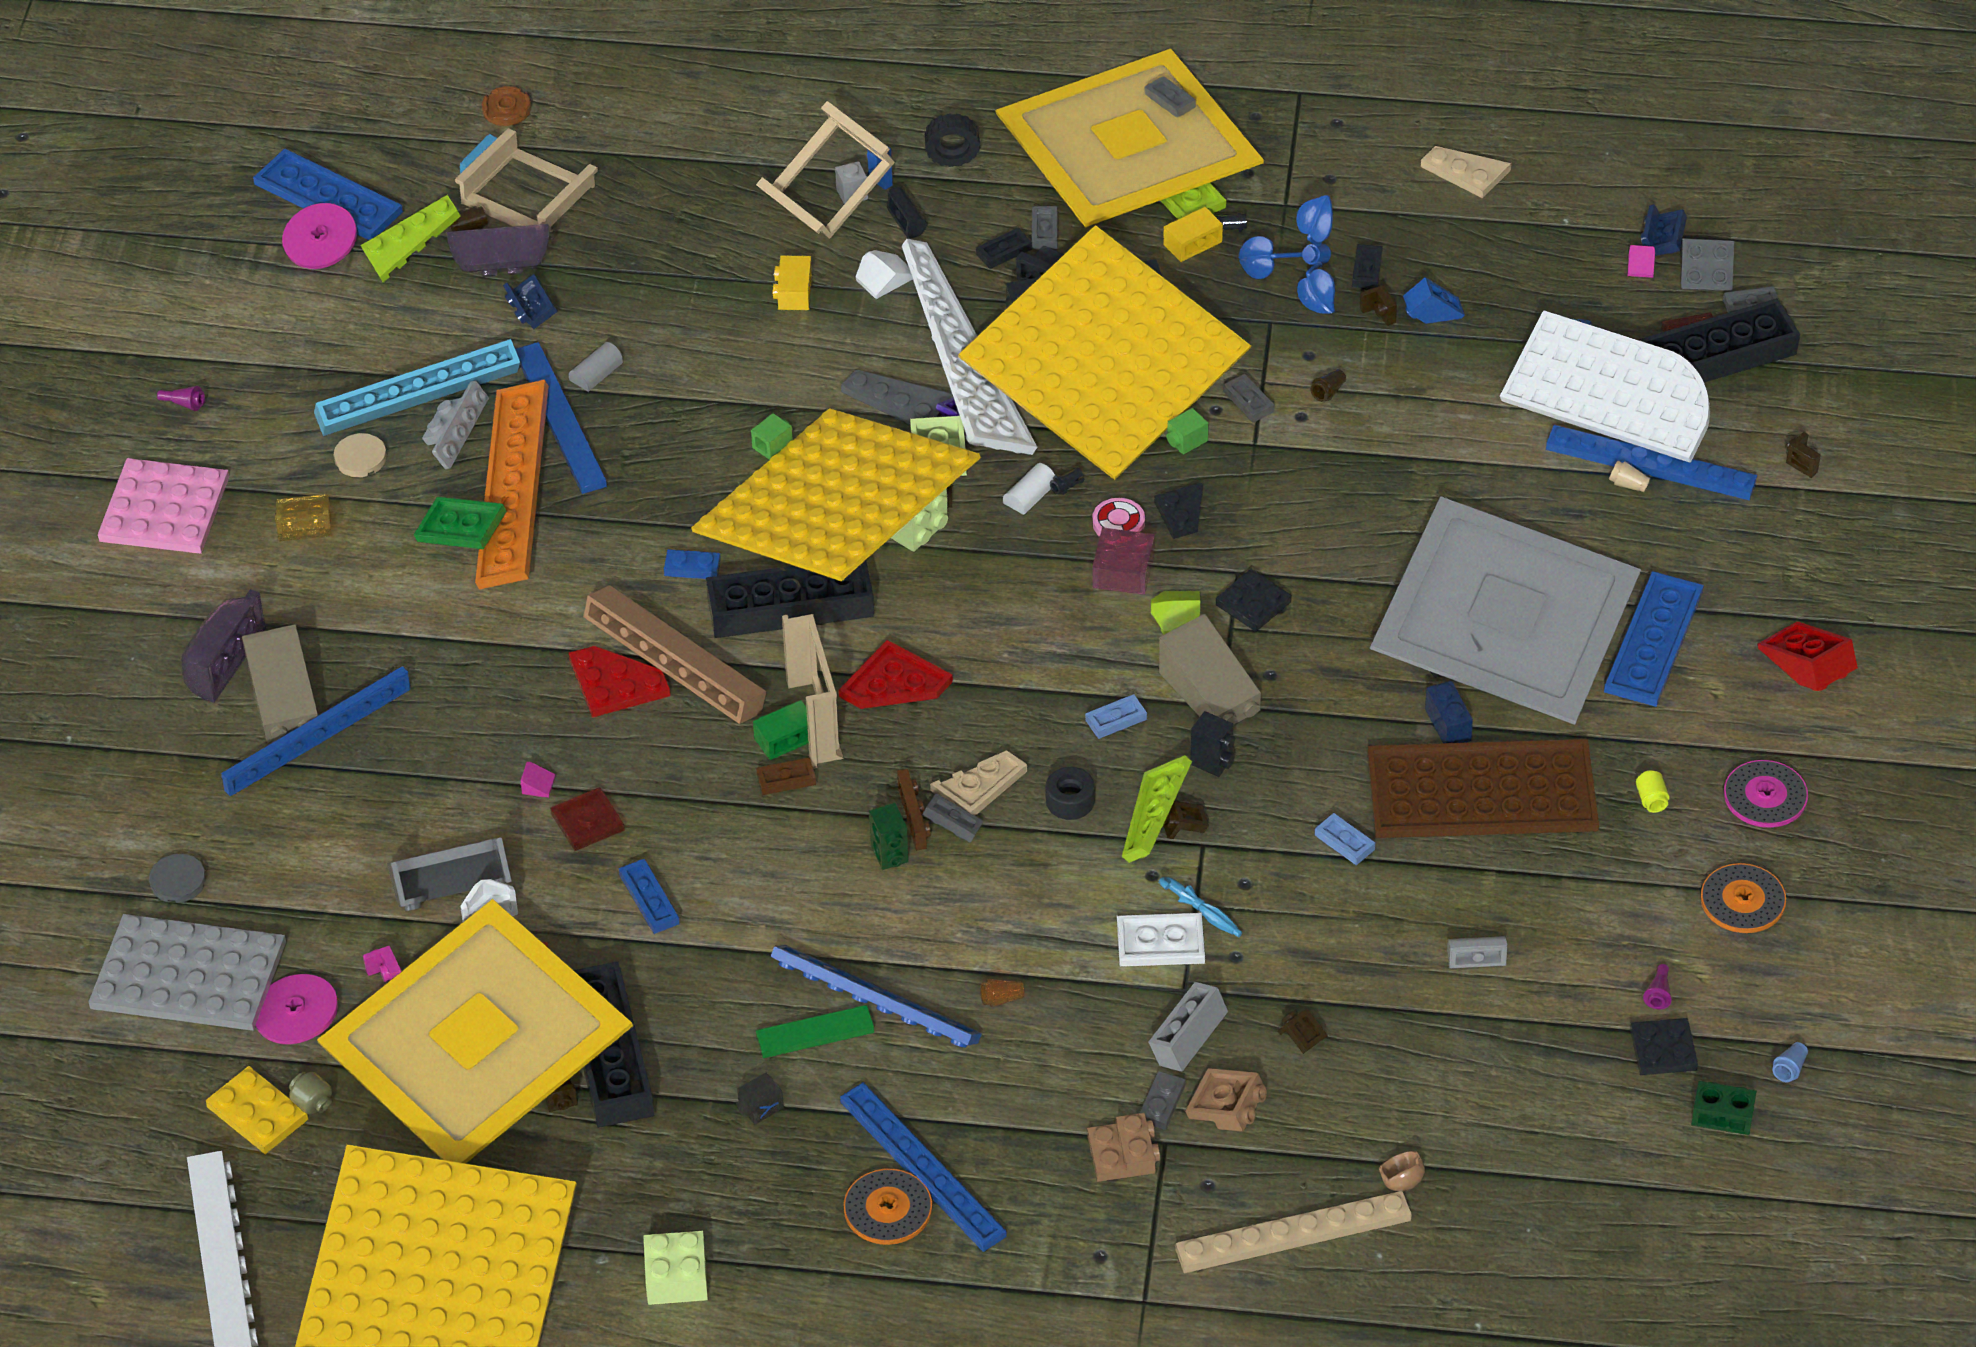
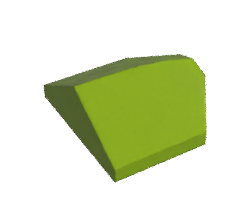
(1175, 608)

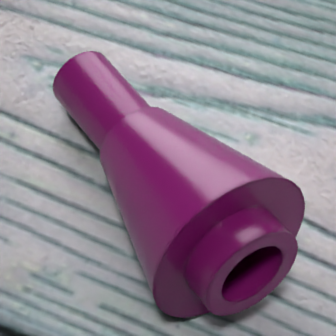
(188, 397)
(1658, 993)

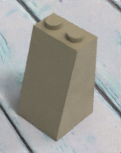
(1207, 672)
(279, 681)

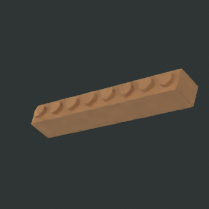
(674, 654)

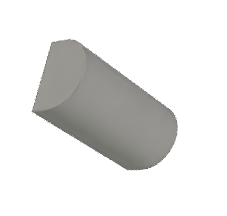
(596, 366)
(1477, 952)

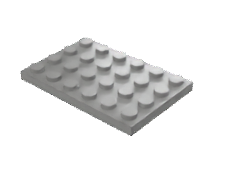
(187, 972)

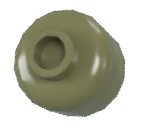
(310, 1093)

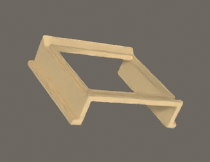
(835, 120)
(497, 157)
(800, 650)

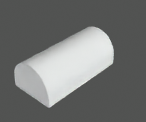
(1029, 489)

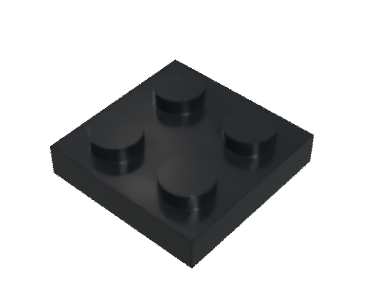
(1253, 600)
(1663, 1046)

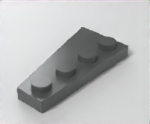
(894, 396)

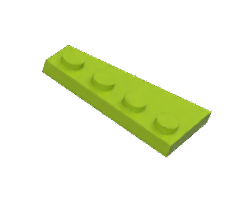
(410, 235)
(1152, 806)

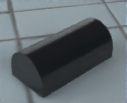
(905, 213)

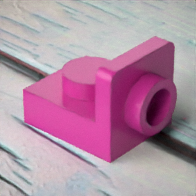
(382, 961)

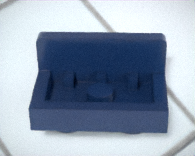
(1664, 230)
(531, 302)

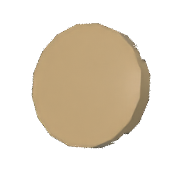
(360, 455)

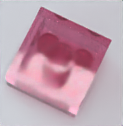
(1123, 561)

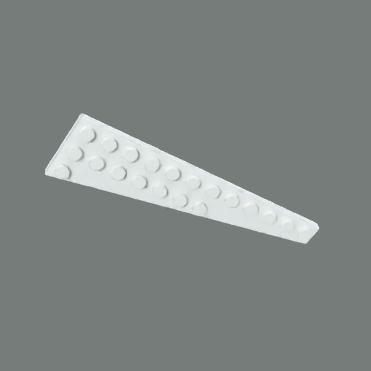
(984, 409)

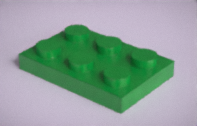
(460, 522)

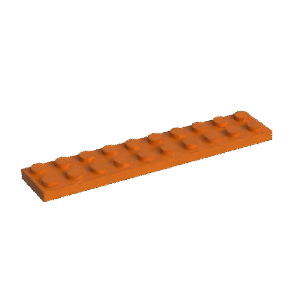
(513, 482)

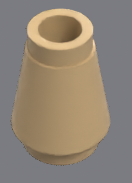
(1629, 477)

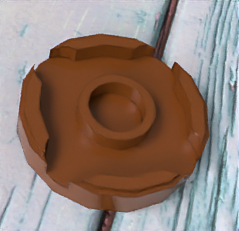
(506, 106)

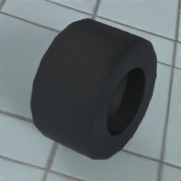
(1067, 780)

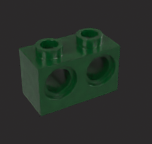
(888, 836)
(1724, 1107)

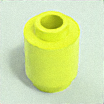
(1652, 791)

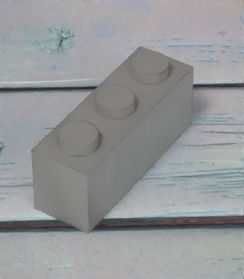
(1188, 1026)

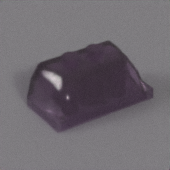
(500, 249)
(218, 645)

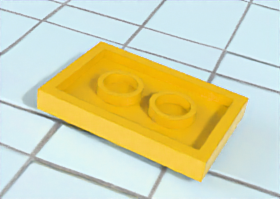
(256, 1110)

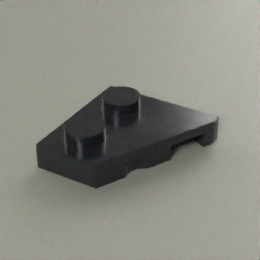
(1181, 509)

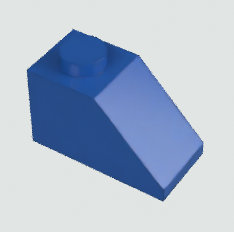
(1432, 303)

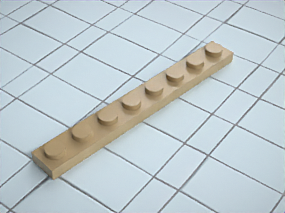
(1293, 1232)

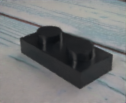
(1003, 248)
(1367, 266)

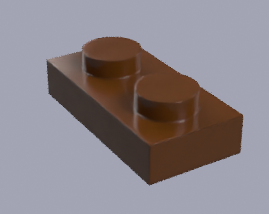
(786, 776)

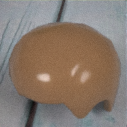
(1402, 1171)

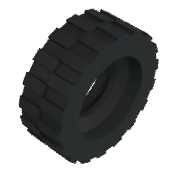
(952, 155)

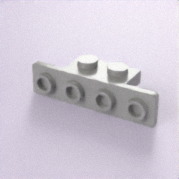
(454, 423)

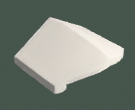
(882, 272)
(484, 892)

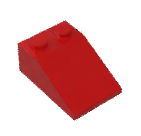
(1810, 655)

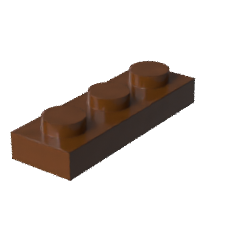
(913, 809)

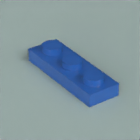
(649, 896)

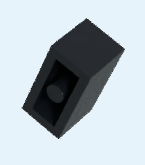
(1212, 744)

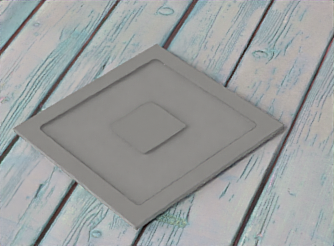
(1506, 610)

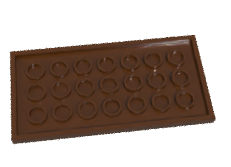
(1482, 788)

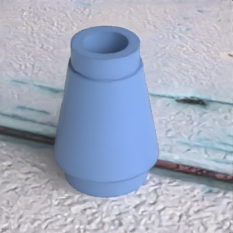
(1790, 1062)

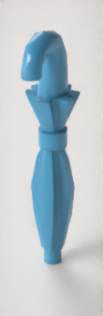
(1211, 913)

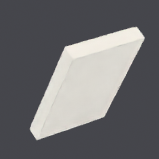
(1160, 939)

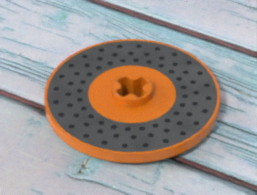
(1760, 887)
(876, 1222)

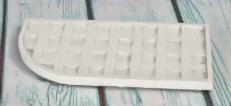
(1611, 386)

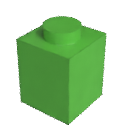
(1187, 431)
(771, 435)

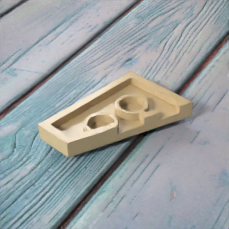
(1466, 170)
(982, 784)

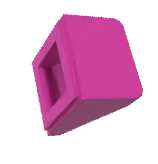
(1641, 261)
(537, 781)

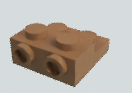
(1227, 1098)
(1123, 1148)

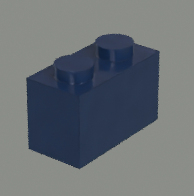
(1448, 713)

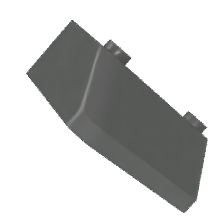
(447, 872)

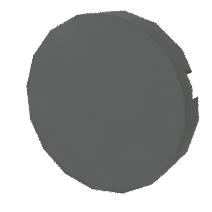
(177, 878)

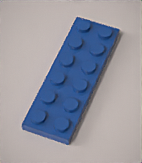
(310, 184)
(1654, 639)

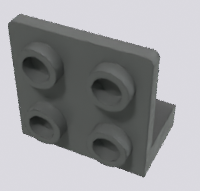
(1707, 265)

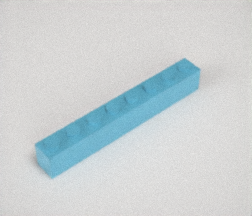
(416, 387)

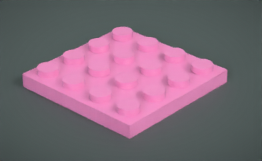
(163, 505)

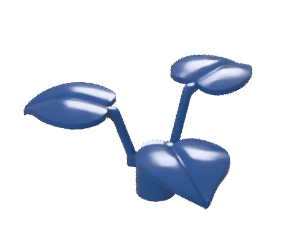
(1318, 288)

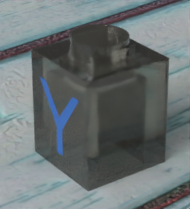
(759, 1098)

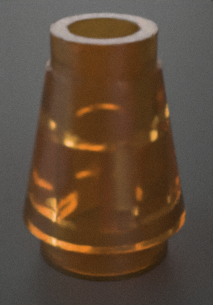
(1000, 992)

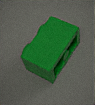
(782, 730)

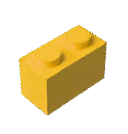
(1193, 234)
(794, 282)

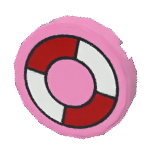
(1118, 514)

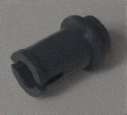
(1233, 222)
(1062, 483)

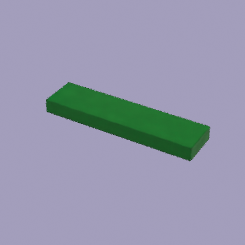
(814, 1031)

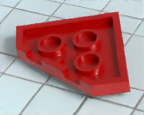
(894, 678)
(615, 681)

